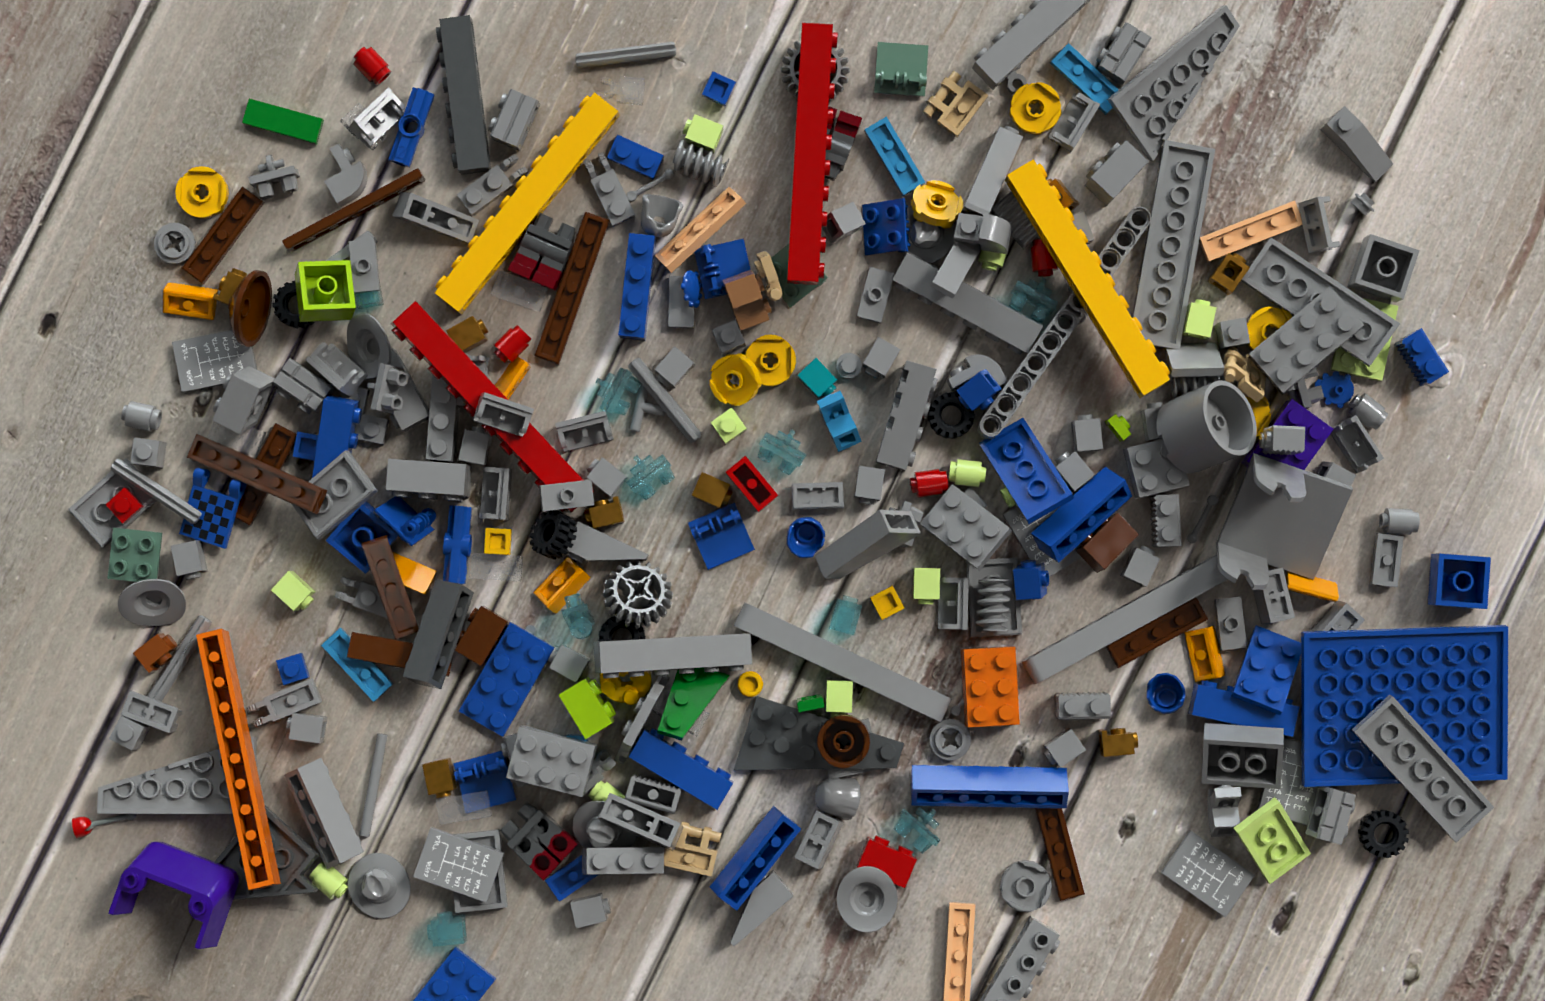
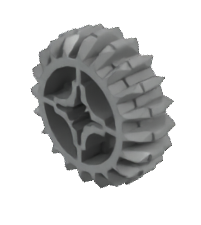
(793, 77)
(624, 580)

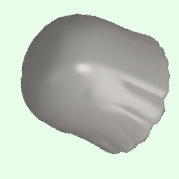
(663, 207)
(839, 797)

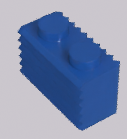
(1421, 357)

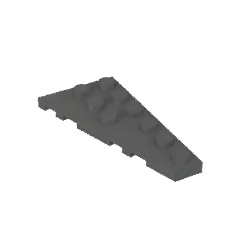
(787, 739)

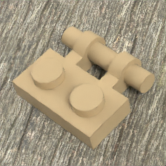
(961, 109)
(766, 270)
(1242, 369)
(693, 857)

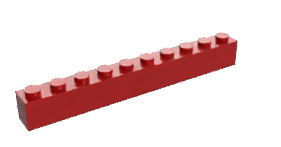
(810, 154)
(468, 383)

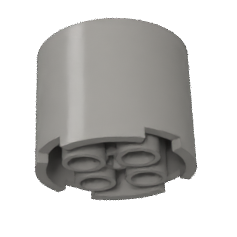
(1207, 427)

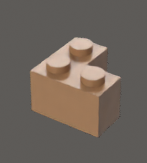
(746, 299)

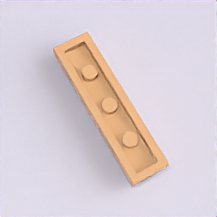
(700, 229)
(1251, 231)
(959, 951)

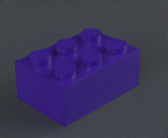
(1315, 435)

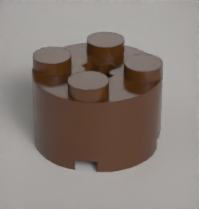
(830, 747)

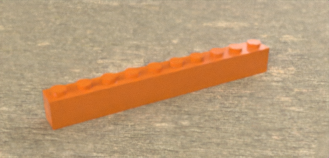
(238, 759)

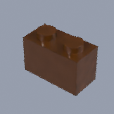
(1107, 542)
(481, 635)

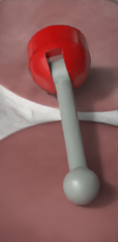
(83, 826)

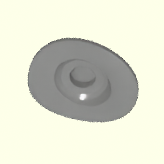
(927, 240)
(368, 344)
(152, 602)
(596, 832)
(379, 885)
(867, 899)

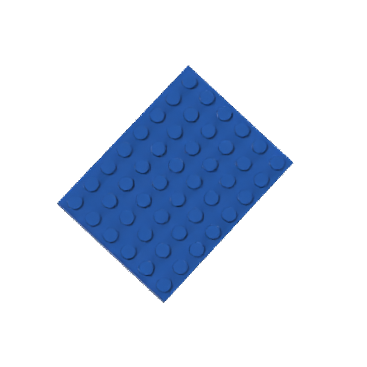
(1442, 676)

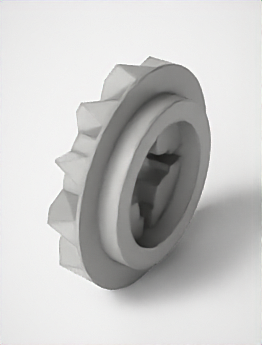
(163, 241)
(962, 738)

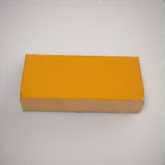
(189, 301)
(512, 377)
(414, 574)
(562, 582)
(1315, 588)
(1204, 654)

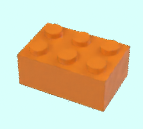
(990, 686)

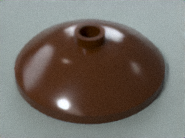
(250, 308)

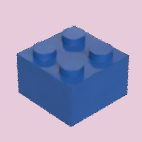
(356, 529)
(1459, 581)

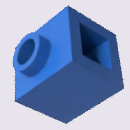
(979, 391)
(1030, 580)

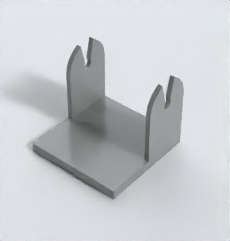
(1279, 521)

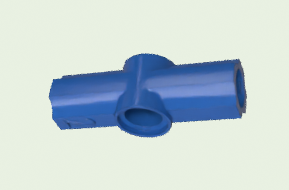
(416, 111)
(457, 544)

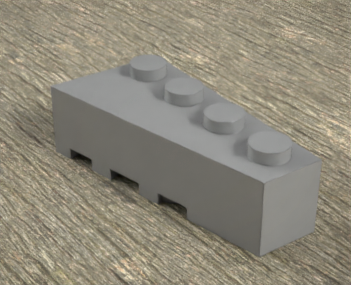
(905, 416)

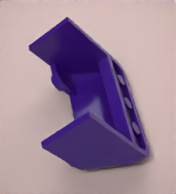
(208, 883)

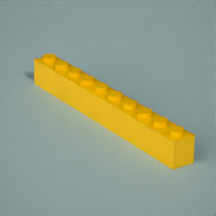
(528, 201)
(1087, 279)

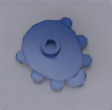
(692, 288)
(1336, 388)

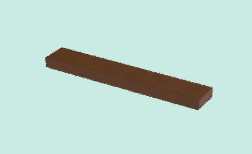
(354, 210)
(572, 288)
(257, 474)

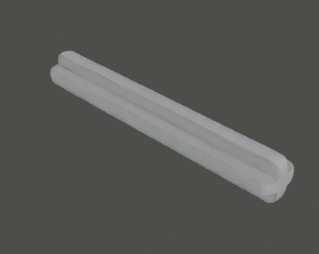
(624, 55)
(664, 400)
(156, 491)
(179, 659)

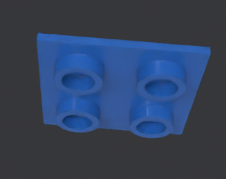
(886, 227)
(719, 263)
(405, 520)
(721, 536)
(483, 774)

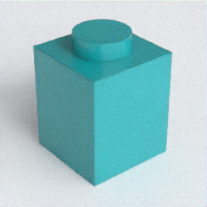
(818, 379)

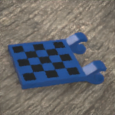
(216, 509)

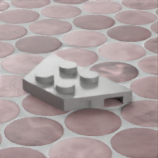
(643, 708)

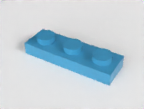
(1084, 77)
(894, 156)
(365, 674)

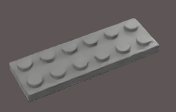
(1295, 283)
(1422, 768)

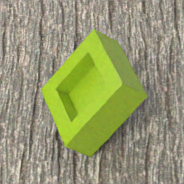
(1119, 427)

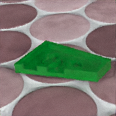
(688, 700)

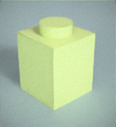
(703, 133)
(1199, 319)
(728, 426)
(926, 585)
(294, 591)
(839, 696)

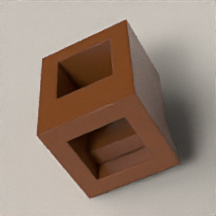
(156, 651)

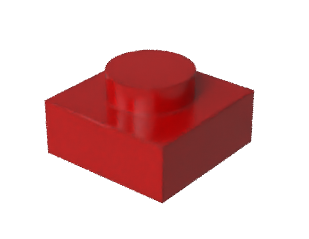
(124, 505)

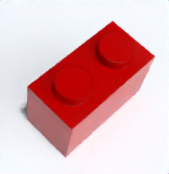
(752, 484)
(894, 862)

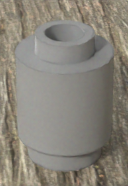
(1367, 411)
(141, 416)
(1399, 521)

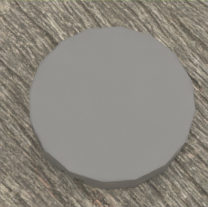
(1025, 886)

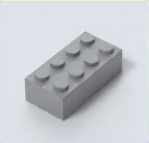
(1306, 340)

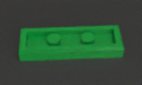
(283, 121)
(810, 702)

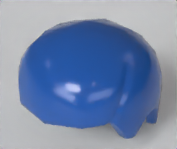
(805, 537)
(1165, 693)

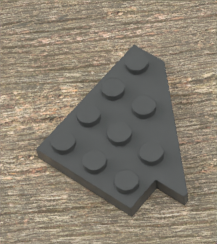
(292, 859)

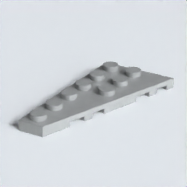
(1165, 88)
(182, 787)

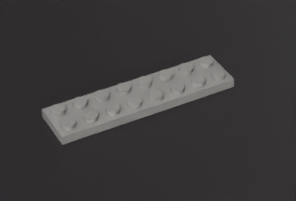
(1172, 242)

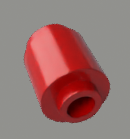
(371, 65)
(1042, 260)
(511, 344)
(929, 483)

